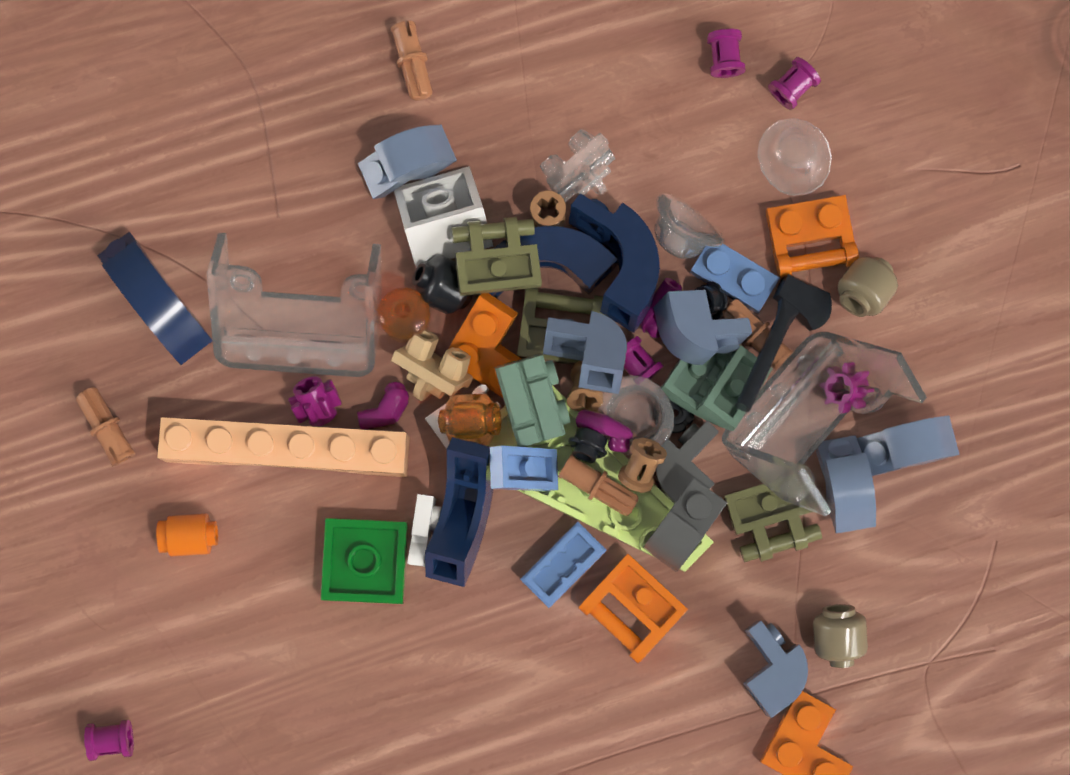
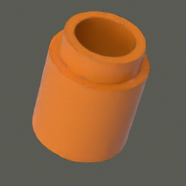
(187, 535)

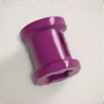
(726, 53)
(794, 83)
(639, 362)
(109, 740)

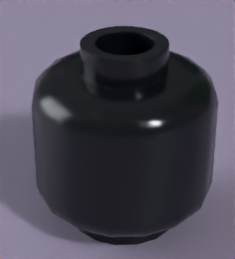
(439, 285)

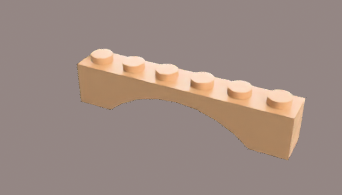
(283, 446)

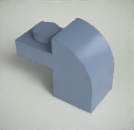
(406, 157)
(689, 330)
(597, 344)
(909, 445)
(848, 484)
(783, 677)

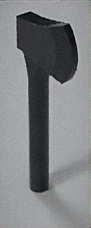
(794, 299)

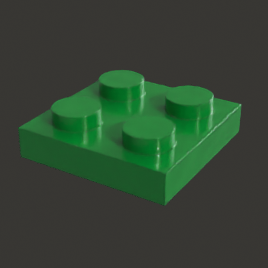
(364, 561)

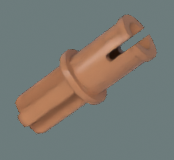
(412, 60)
(737, 309)
(104, 426)
(598, 486)

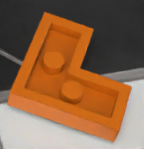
(481, 339)
(795, 741)

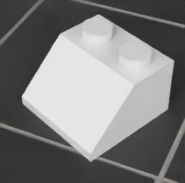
(434, 207)

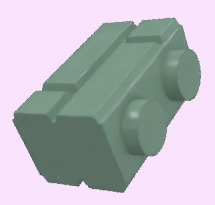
(531, 399)

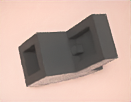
(678, 469)
(685, 525)

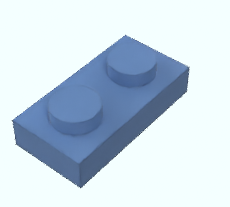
(736, 275)
(523, 468)

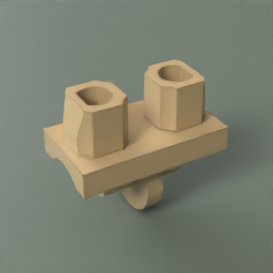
(431, 372)

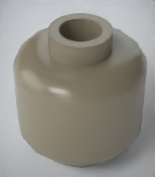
(867, 286)
(840, 635)

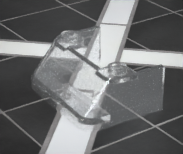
(289, 329)
(793, 419)

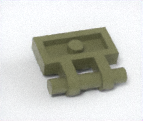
(498, 268)
(761, 507)

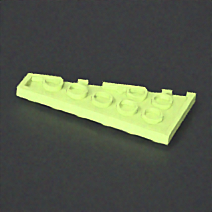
(574, 502)

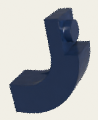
(570, 253)
(637, 255)
(153, 298)
(463, 513)

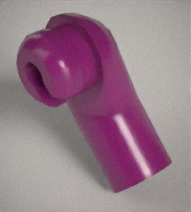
(649, 323)
(389, 409)
(606, 425)

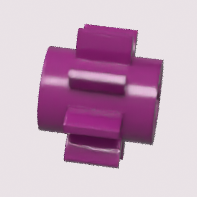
(837, 394)
(314, 401)

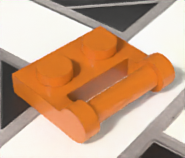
(808, 224)
(643, 598)

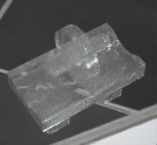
(581, 171)

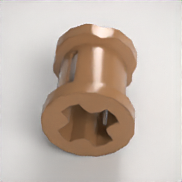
(546, 200)
(582, 398)
(642, 465)

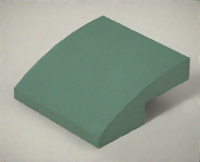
(712, 388)

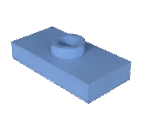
(563, 564)

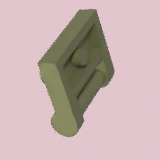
(534, 329)

